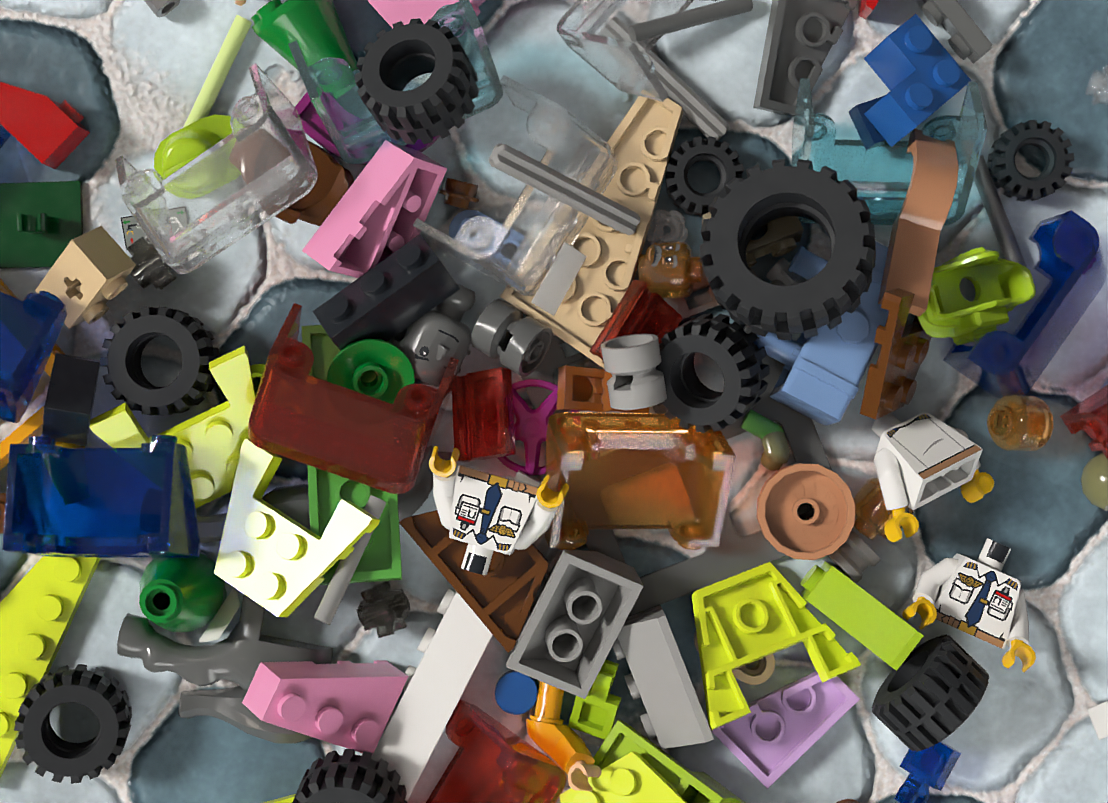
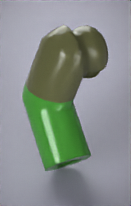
(773, 439)

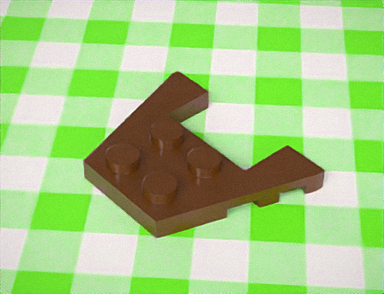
(903, 350)

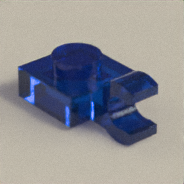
(926, 769)

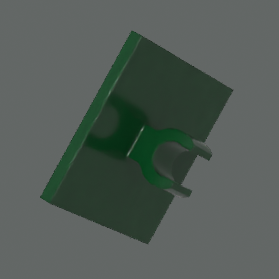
(38, 222)

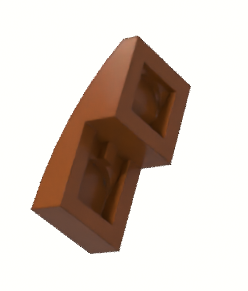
(586, 391)

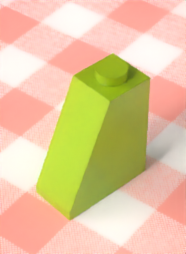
(860, 614)

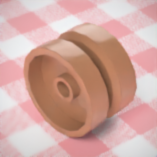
(824, 492)

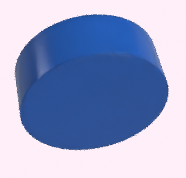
(516, 692)

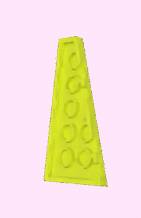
(32, 631)

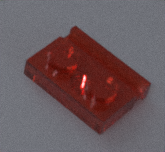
(638, 314)
(483, 415)

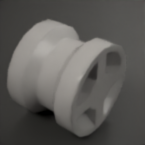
(854, 557)

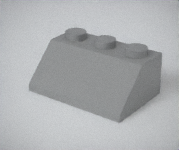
(576, 621)
(661, 681)

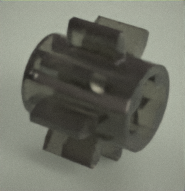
(149, 265)
(383, 609)

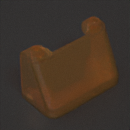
(636, 476)

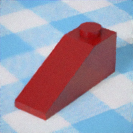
(41, 124)

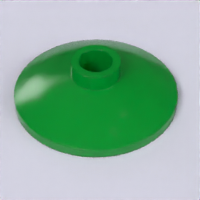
(384, 358)

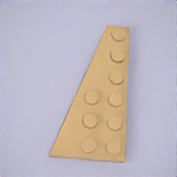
(642, 152)

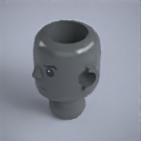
(438, 337)

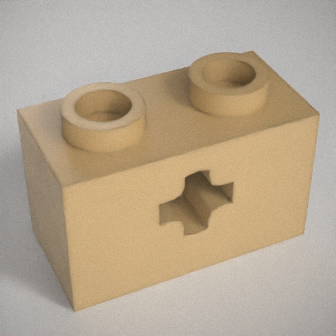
(88, 276)

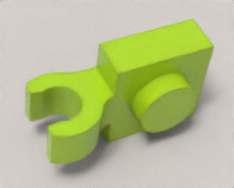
(600, 708)

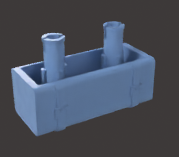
(825, 369)

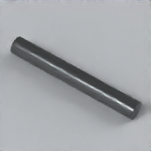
(688, 19)

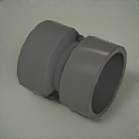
(509, 336)

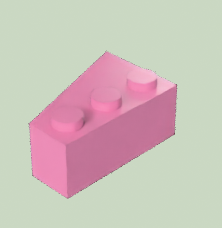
(377, 211)
(328, 702)

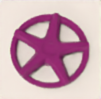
(531, 426)

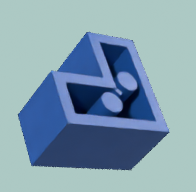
(918, 77)

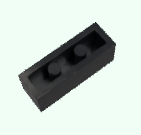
(388, 296)

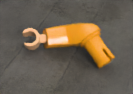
(559, 740)

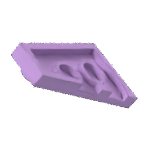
(785, 725)

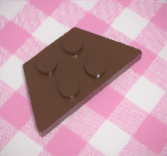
(498, 598)

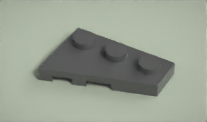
(796, 47)

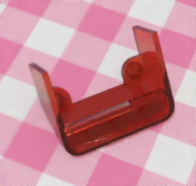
(340, 427)

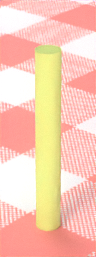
(219, 69)

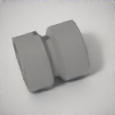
(633, 370)

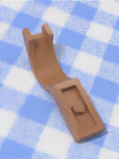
(921, 218)

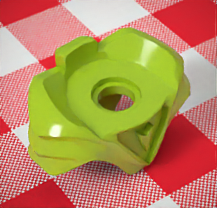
(998, 289)

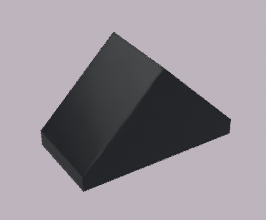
(70, 399)

